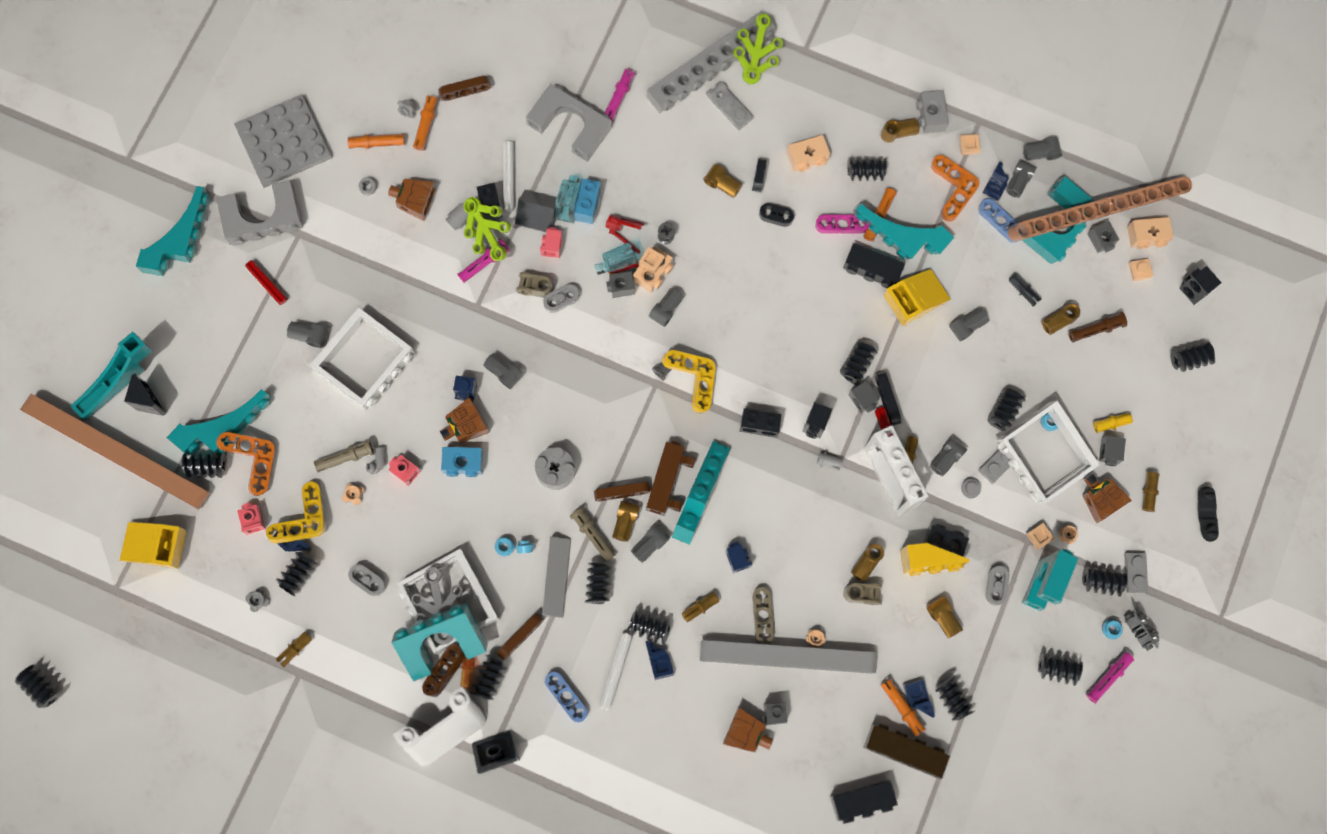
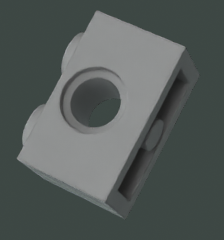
(935, 102)

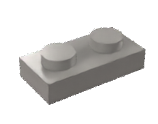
(995, 467)
(1137, 572)

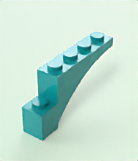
(903, 238)
(179, 241)
(114, 377)
(190, 437)
(700, 492)

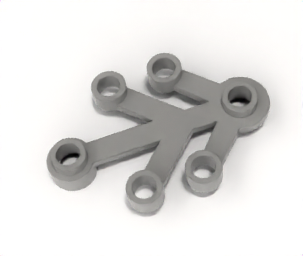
(438, 605)

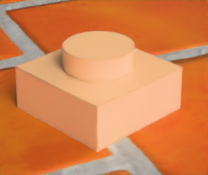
(969, 144)
(651, 260)
(1141, 269)
(1040, 536)

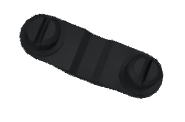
(1207, 513)

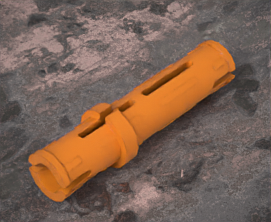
(427, 115)
(375, 141)
(881, 210)
(903, 707)

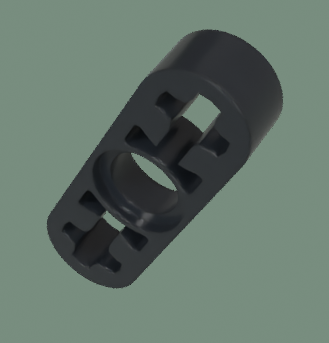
(888, 398)

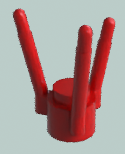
(616, 223)

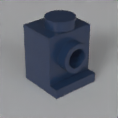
(464, 388)
(738, 557)

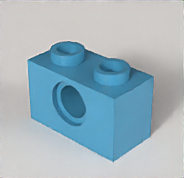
(587, 201)
(452, 455)

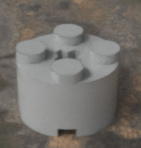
(558, 458)

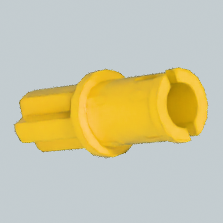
(1112, 422)

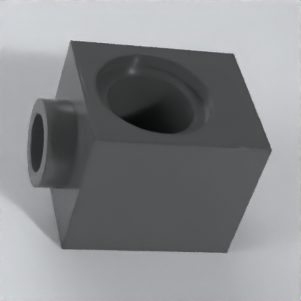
(1106, 230)
(626, 278)
(864, 397)
(1112, 450)
(775, 713)

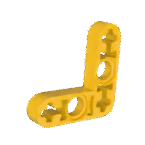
(700, 375)
(309, 521)

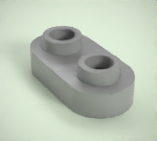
(559, 296)
(367, 580)
(997, 586)

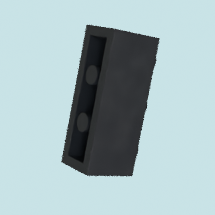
(873, 266)
(864, 801)

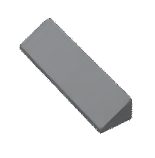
(556, 577)

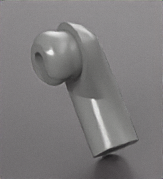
(378, 463)

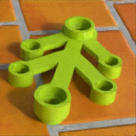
(755, 51)
(484, 226)

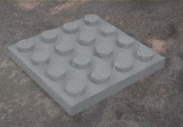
(282, 141)

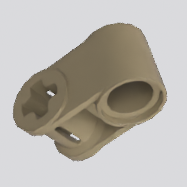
(530, 285)
(867, 593)

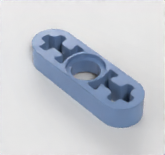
(1000, 212)
(571, 712)

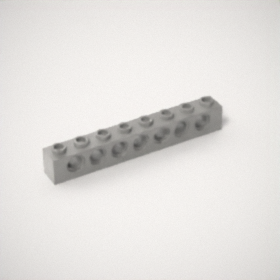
(713, 53)

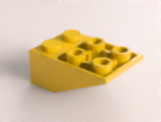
(916, 296)
(153, 544)
(926, 557)

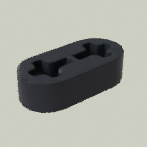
(759, 175)
(776, 216)

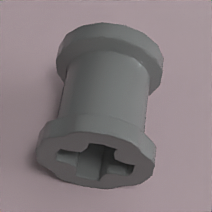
(661, 235)
(661, 371)

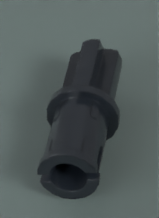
(1024, 289)

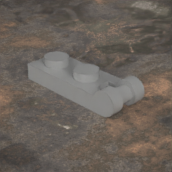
(729, 106)

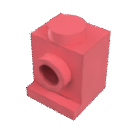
(551, 243)
(408, 474)
(254, 524)

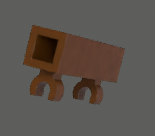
(665, 478)

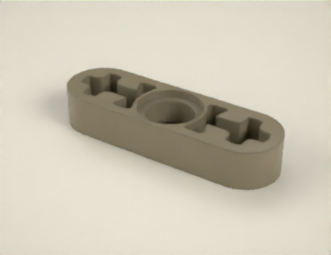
(756, 601)

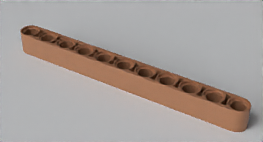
(1093, 209)
(114, 451)

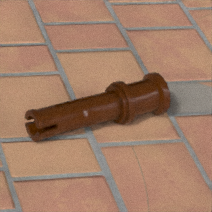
(1106, 325)

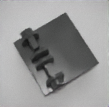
(1151, 636)

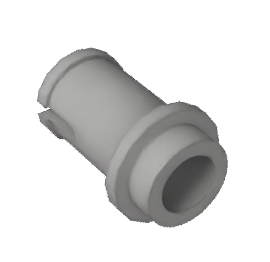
(829, 461)

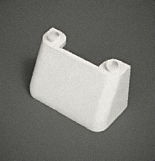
(447, 734)

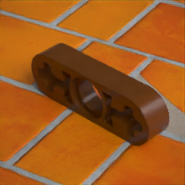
(464, 88)
(621, 491)
(520, 636)
(456, 662)

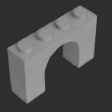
(555, 102)
(285, 217)

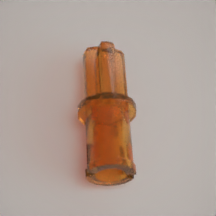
(467, 672)

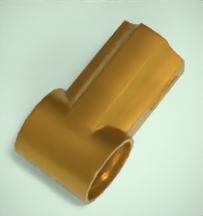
(900, 129)
(718, 178)
(1061, 319)
(626, 518)
(866, 563)
(942, 613)

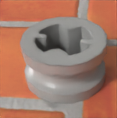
(368, 192)
(470, 595)

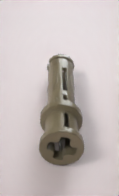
(352, 453)
(588, 527)

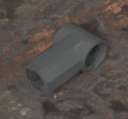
(1048, 149)
(1021, 176)
(663, 311)
(966, 326)
(312, 335)
(506, 373)
(950, 454)
(653, 540)

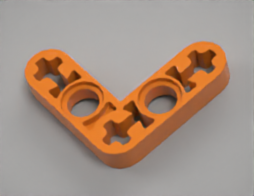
(961, 184)
(258, 457)

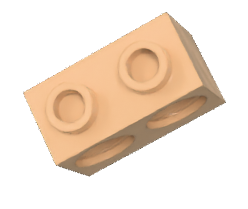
(641, 272)

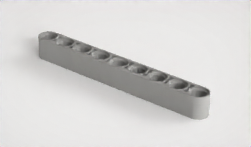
(788, 656)

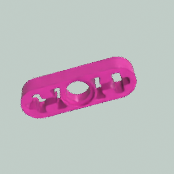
(837, 230)

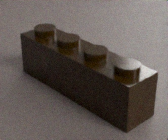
(906, 751)

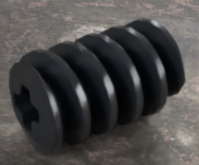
(866, 168)
(1193, 356)
(856, 362)
(1005, 408)
(204, 467)
(295, 573)
(1104, 580)
(598, 583)
(648, 626)
(1060, 669)
(489, 678)
(36, 688)
(954, 698)

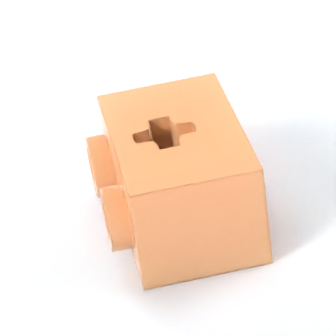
(808, 153)
(1150, 232)

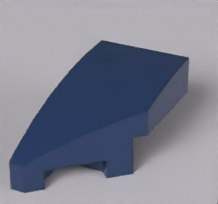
(996, 183)
(291, 546)
(659, 662)
(918, 697)

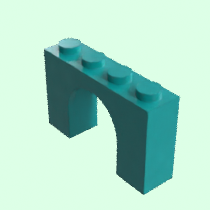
(1053, 245)
(1050, 579)
(456, 622)

